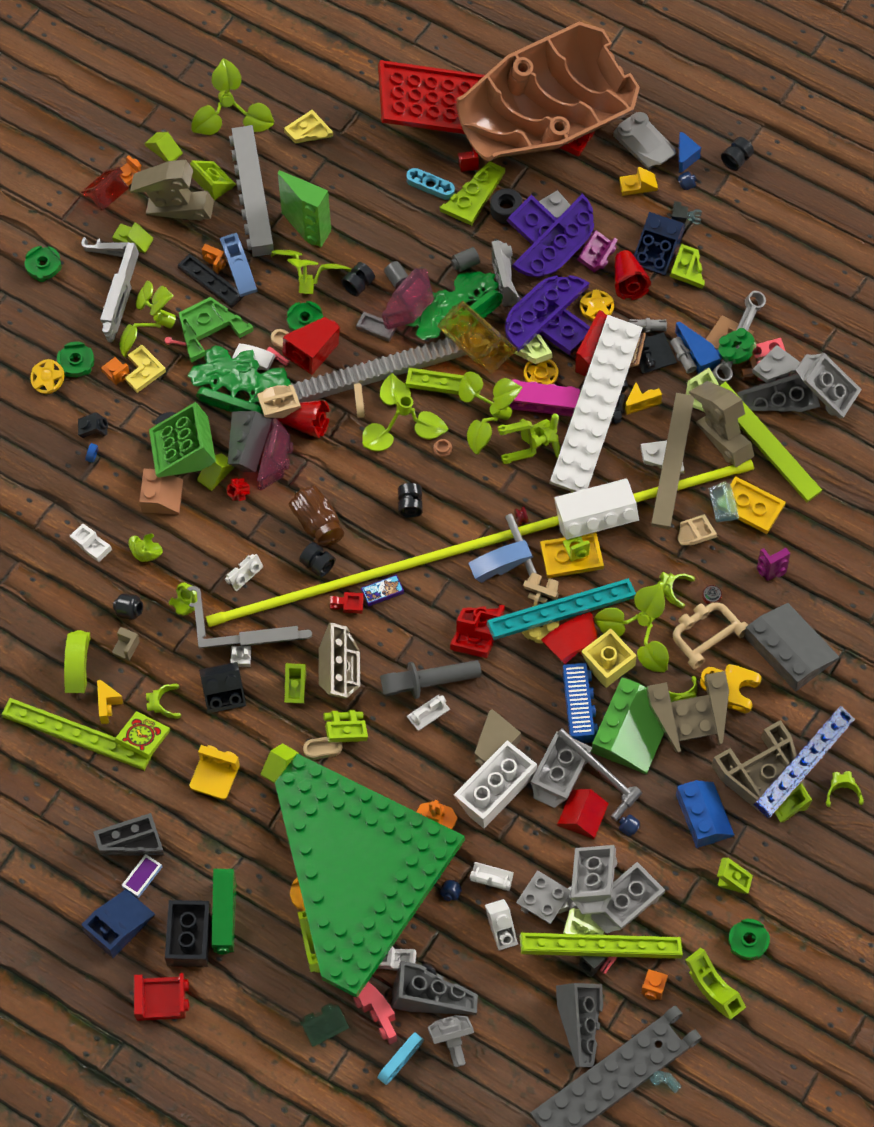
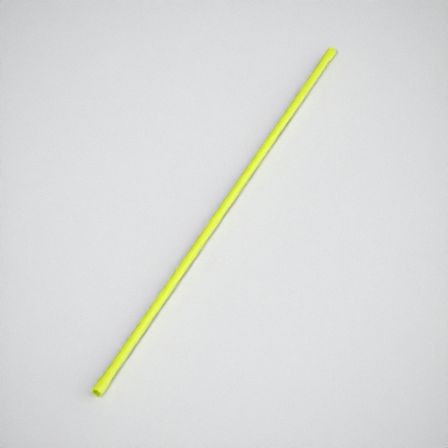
(222, 617)

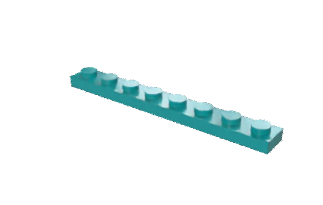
(561, 609)

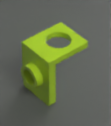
(577, 551)

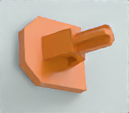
(438, 813)

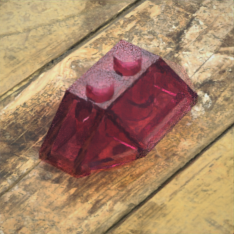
(409, 300)
(275, 455)

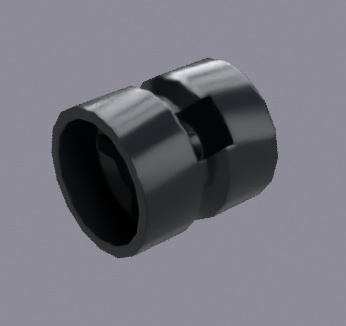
(737, 153)
(357, 279)
(410, 500)
(317, 559)

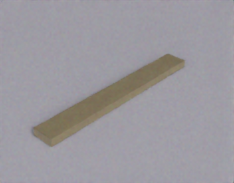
(672, 461)

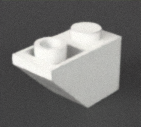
(501, 924)

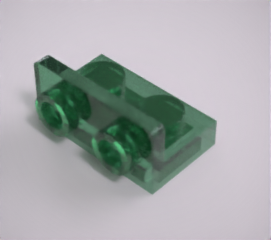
(324, 1024)

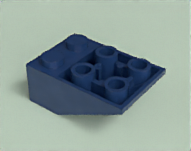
(658, 242)
(117, 922)

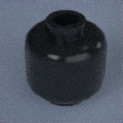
(128, 606)

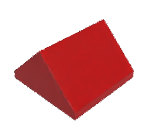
(583, 812)

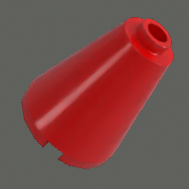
(630, 277)
(309, 418)

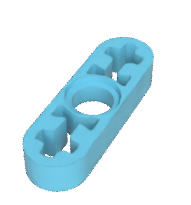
(425, 177)
(400, 1058)

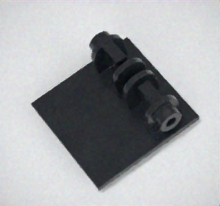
(656, 353)

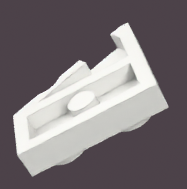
(654, 453)

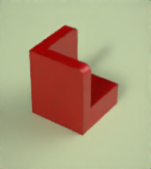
(468, 160)

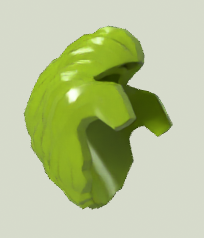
(145, 549)
(183, 600)

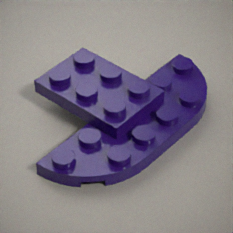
(551, 238)
(546, 313)

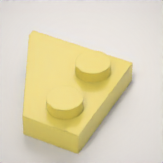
(308, 128)

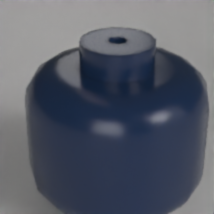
(687, 180)
(629, 825)
(450, 890)

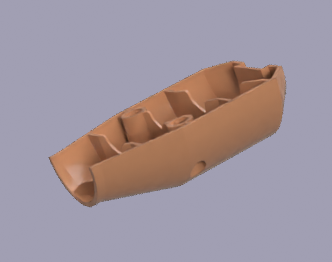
(547, 95)

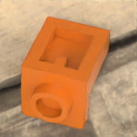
(131, 167)
(215, 257)
(115, 370)
(654, 985)

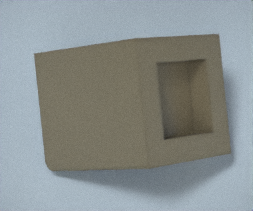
(126, 644)

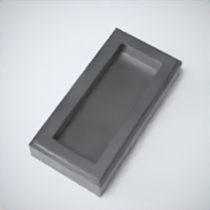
(374, 326)

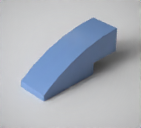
(500, 560)

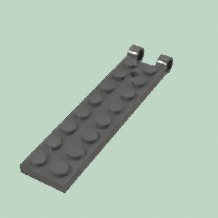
(616, 1075)

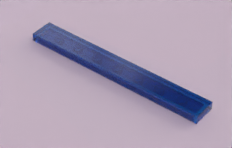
(804, 762)

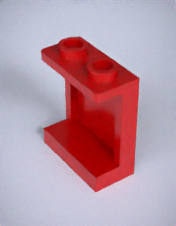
(160, 997)

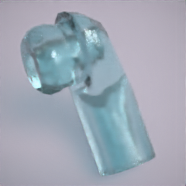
(665, 1077)

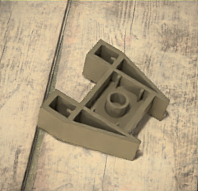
(170, 193)
(721, 421)
(691, 716)
(758, 773)

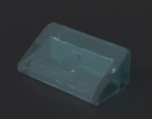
(723, 502)

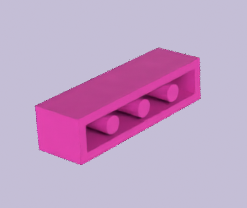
(546, 398)

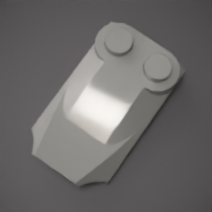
(644, 140)
(502, 268)
(828, 383)
(557, 772)
(593, 878)
(630, 897)

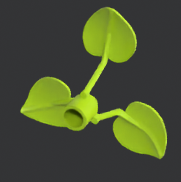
(223, 79)
(306, 282)
(161, 317)
(395, 392)
(504, 393)
(651, 603)

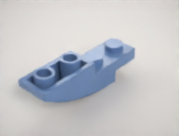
(238, 264)

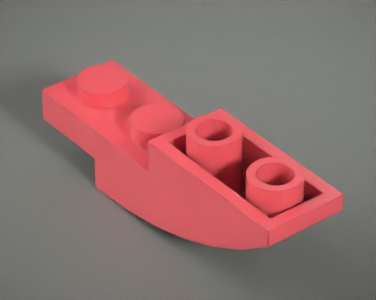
(380, 1011)

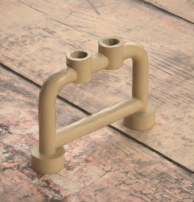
(702, 612)

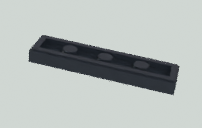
(210, 280)

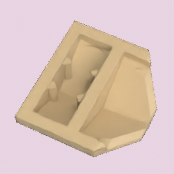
(278, 401)
(695, 531)

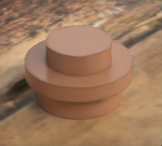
(442, 448)

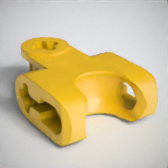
(737, 678)

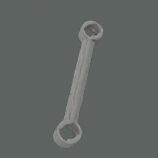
(745, 322)

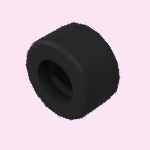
(501, 197)

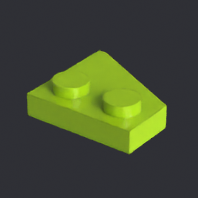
(687, 266)

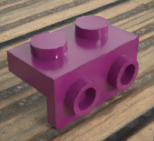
(596, 251)
(773, 565)

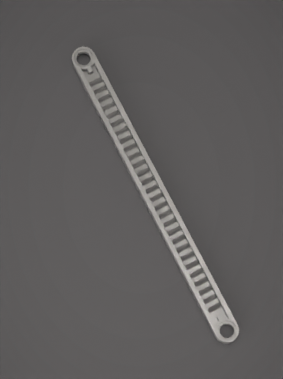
(376, 370)

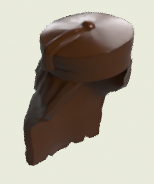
(317, 516)

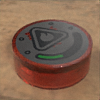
(712, 594)

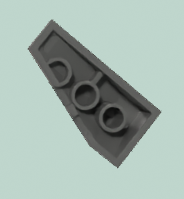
(780, 395)
(425, 992)
(579, 1012)

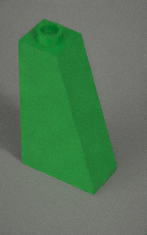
(223, 910)

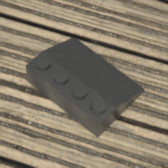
(790, 645)

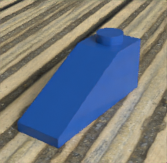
(700, 349)

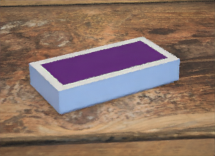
(142, 876)

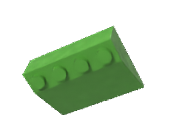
(305, 208)
(182, 443)
(629, 729)

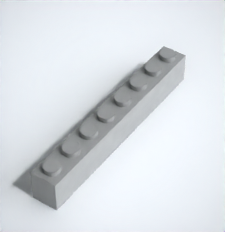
(252, 191)

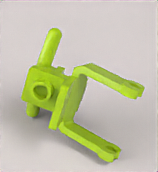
(534, 435)

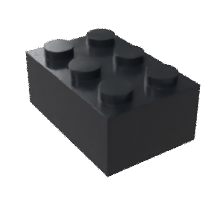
(188, 933)

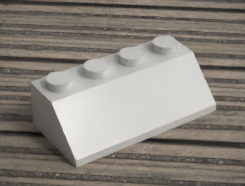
(596, 509)
(495, 784)

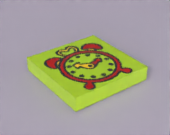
(142, 735)

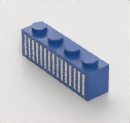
(578, 702)

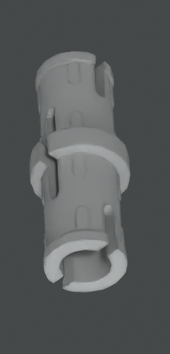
(650, 324)
(683, 355)

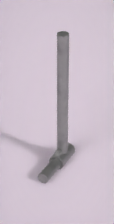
(629, 795)

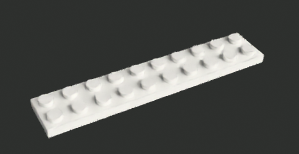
(596, 405)

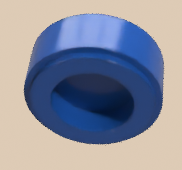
(92, 453)

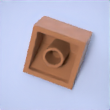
(160, 494)

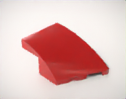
(472, 631)
(571, 637)

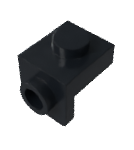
(92, 424)

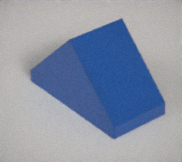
(688, 152)

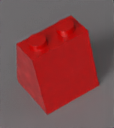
(311, 344)

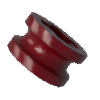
(521, 515)

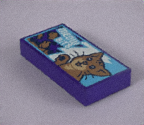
(382, 590)

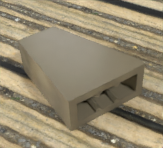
(493, 736)

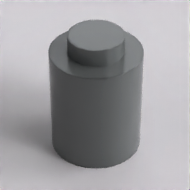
(465, 259)
(395, 274)

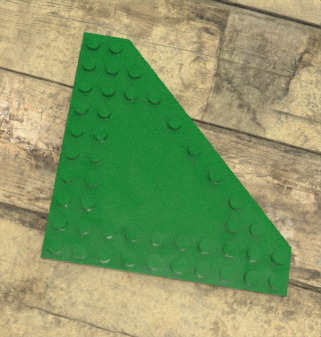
(358, 867)

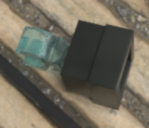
(681, 213)
(591, 964)

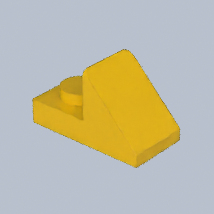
(642, 182)
(639, 401)
(106, 698)

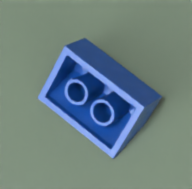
(703, 812)

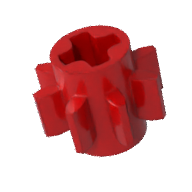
(238, 489)

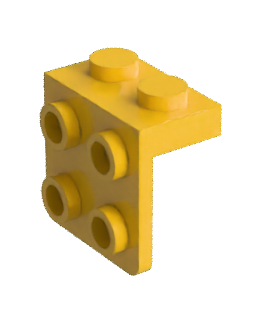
(214, 772)

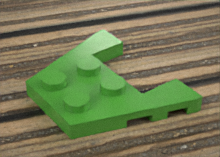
(205, 320)

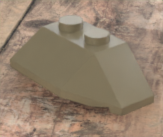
(339, 662)

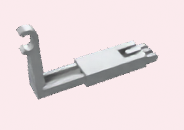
(120, 285)
(244, 638)

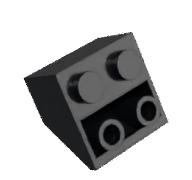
(222, 687)

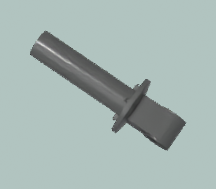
(414, 680)

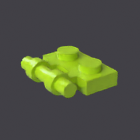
(345, 730)

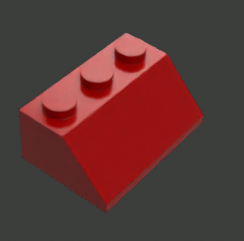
(587, 348)

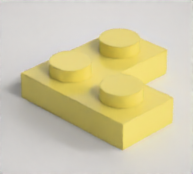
(147, 369)

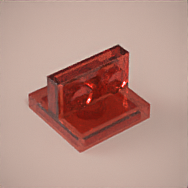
(106, 188)

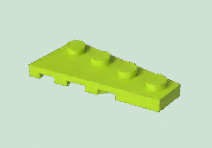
(474, 195)

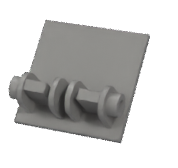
(543, 897)

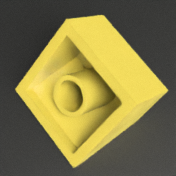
(609, 658)

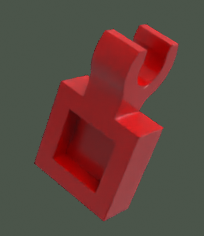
(350, 602)

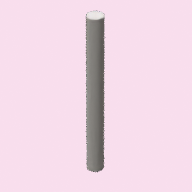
(517, 536)

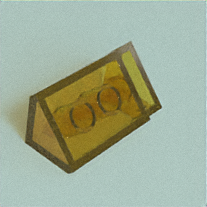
(476, 337)

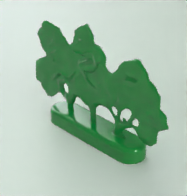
(443, 301)
(235, 375)

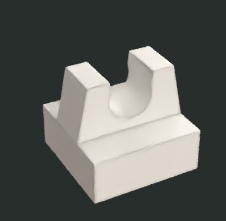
(241, 655)

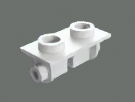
(248, 568)
(428, 712)
(491, 876)

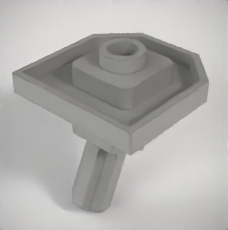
(451, 1031)

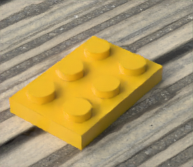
(756, 505)
(558, 562)

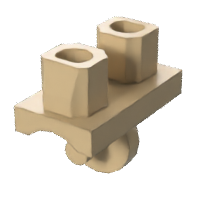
(533, 585)

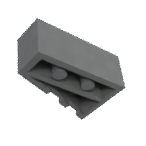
(247, 439)
(130, 838)

